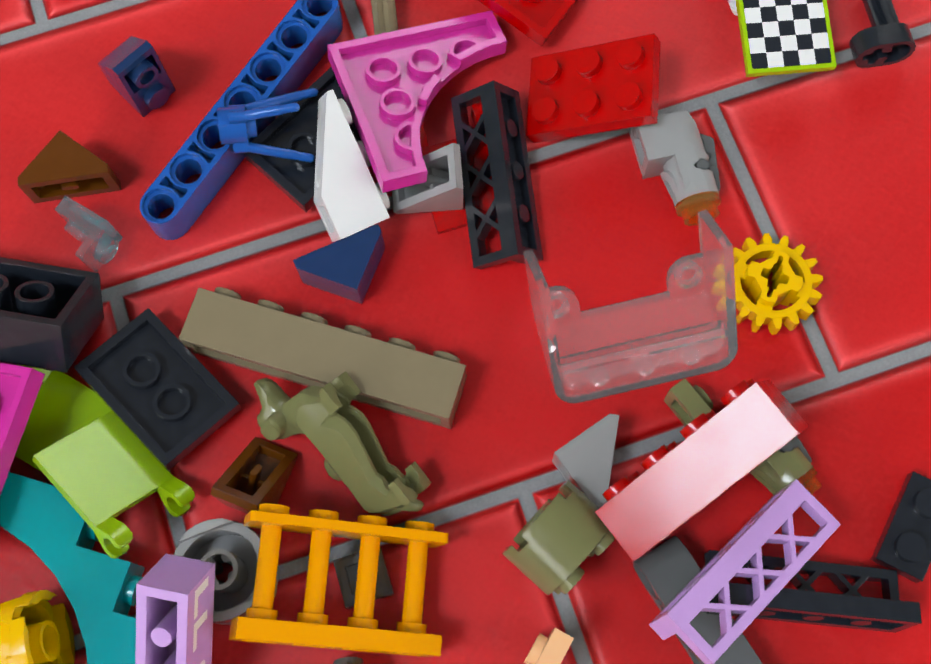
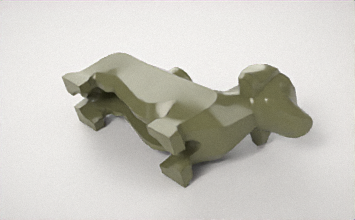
(344, 441)

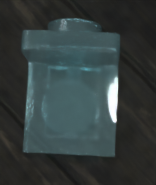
(96, 233)

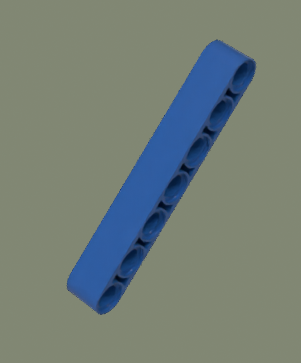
(217, 165)

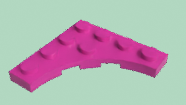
(395, 78)

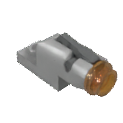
(684, 162)

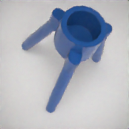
(238, 124)

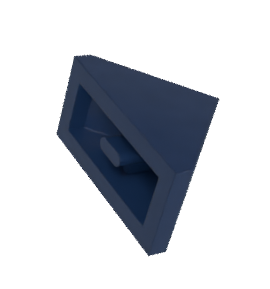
(345, 265)

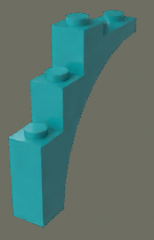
(94, 583)

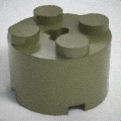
(559, 541)

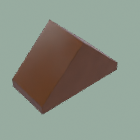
(66, 170)
(255, 476)

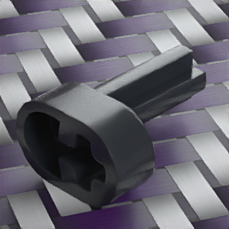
(885, 41)

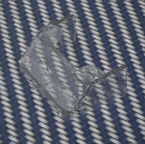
(643, 338)

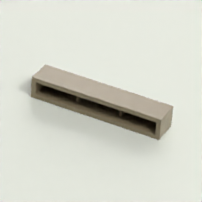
(315, 353)

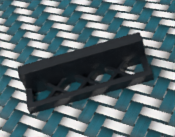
(510, 174)
(831, 609)

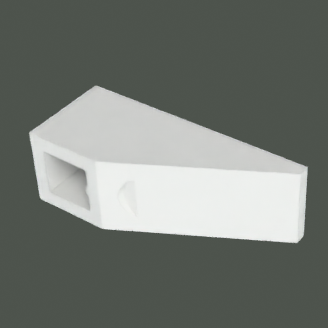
(342, 183)

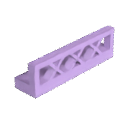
(728, 564)

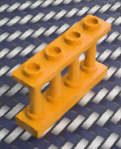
(312, 625)

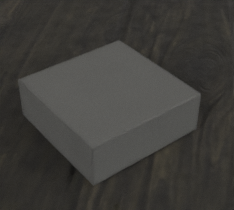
(346, 572)

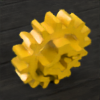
(790, 284)

